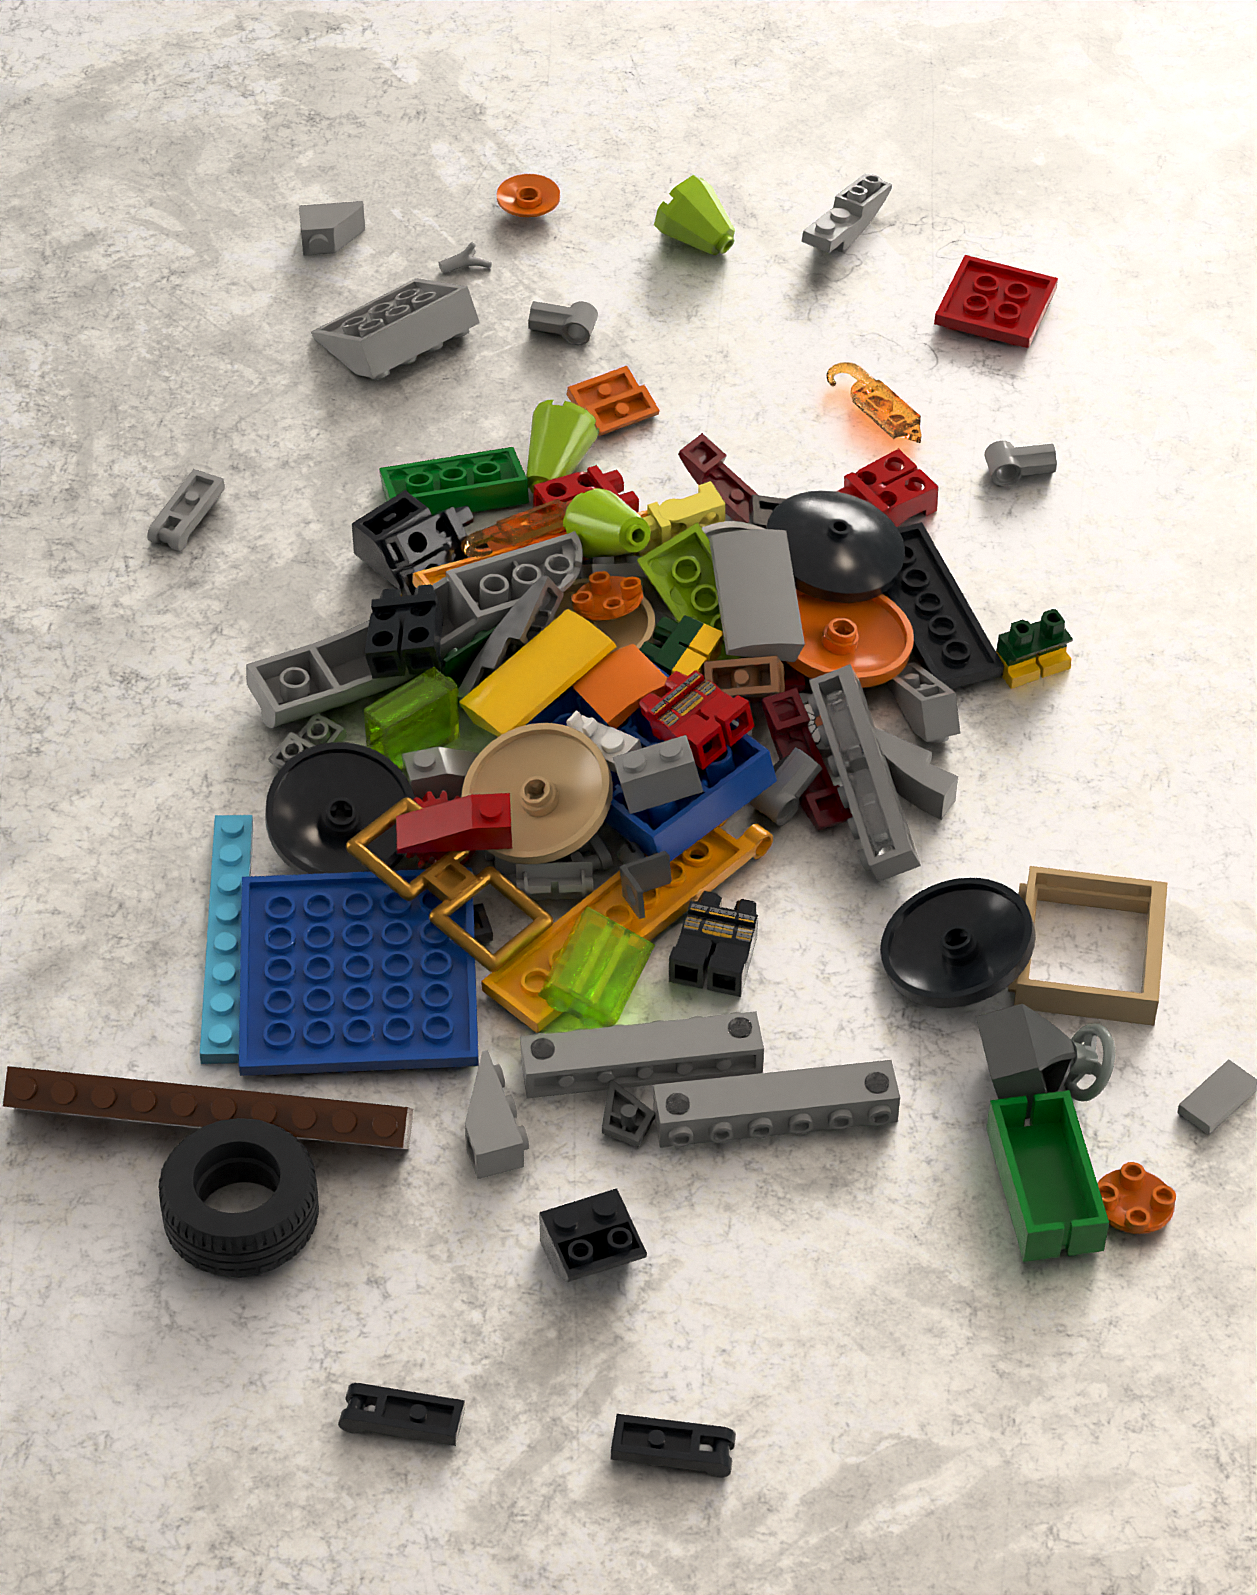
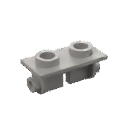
(555, 880)

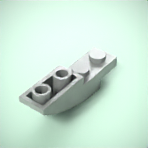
(850, 214)

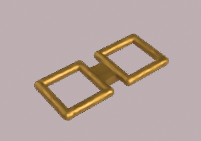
(452, 886)

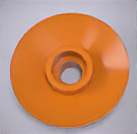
(528, 195)

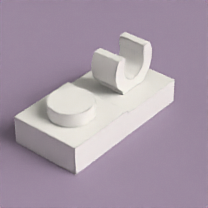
(608, 739)

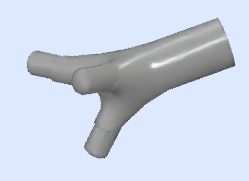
(463, 259)

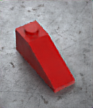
(457, 825)

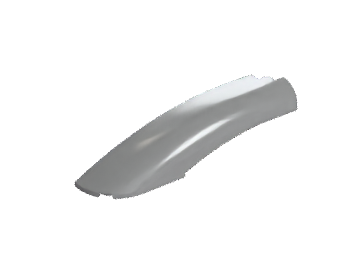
(471, 601)

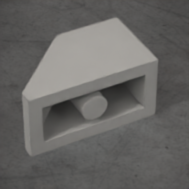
(330, 226)

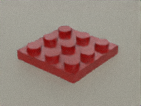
(996, 301)

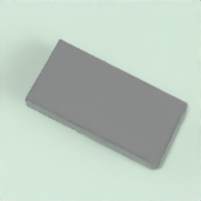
(1218, 1097)

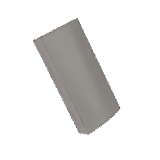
(757, 594)

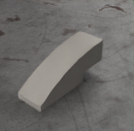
(916, 777)

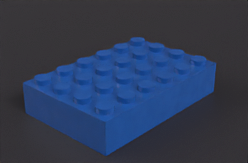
(675, 826)

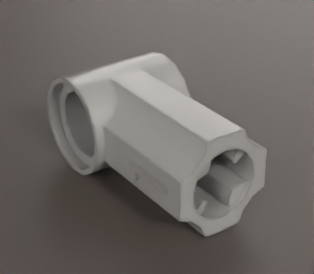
(571, 322)
(1010, 462)
(782, 798)

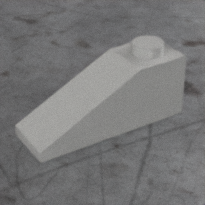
(926, 703)
(437, 770)

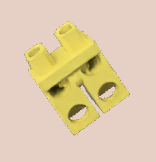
(680, 514)

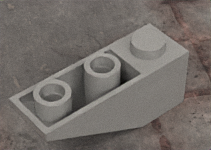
(490, 1124)

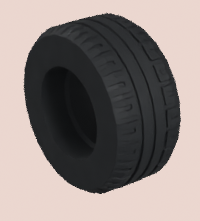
(247, 1240)

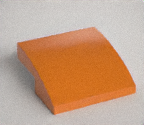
(614, 400)
(620, 683)

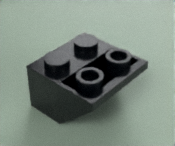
(381, 523)
(589, 1236)

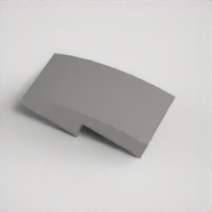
(315, 732)

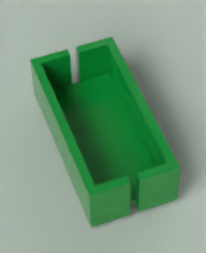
(1047, 1176)

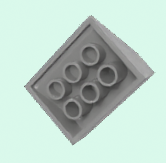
(399, 326)

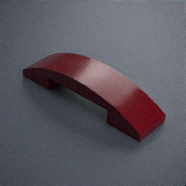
(707, 464)
(789, 729)

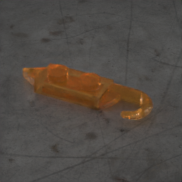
(879, 402)
(518, 528)

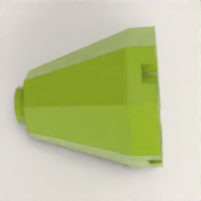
(696, 217)

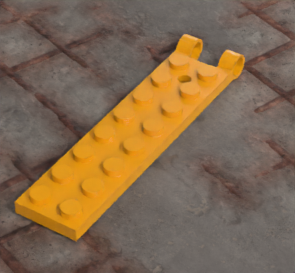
(521, 979)

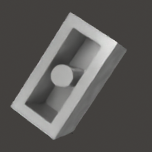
(658, 774)

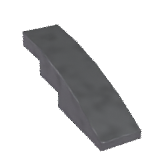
(519, 626)

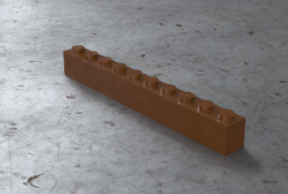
(206, 1105)

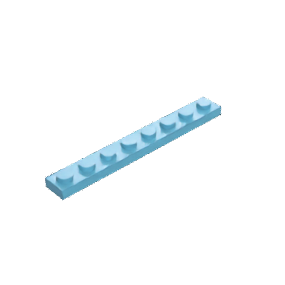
(222, 967)

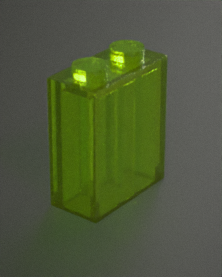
(414, 717)
(596, 970)

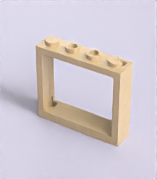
(1105, 893)

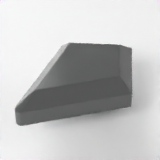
(625, 1116)

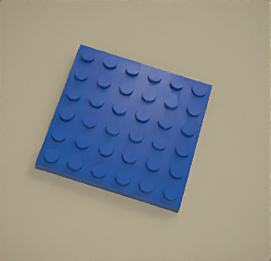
(351, 978)

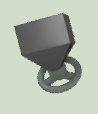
(1036, 1057)

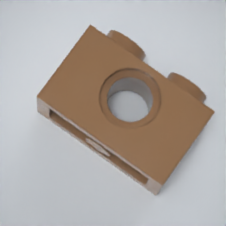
(747, 677)

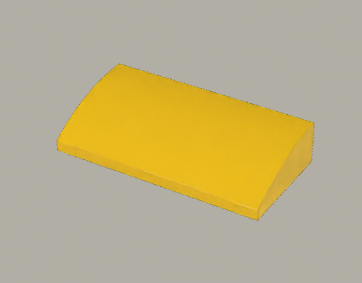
(537, 674)

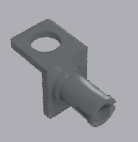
(641, 874)

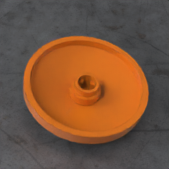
(866, 634)

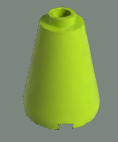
(558, 440)
(605, 524)

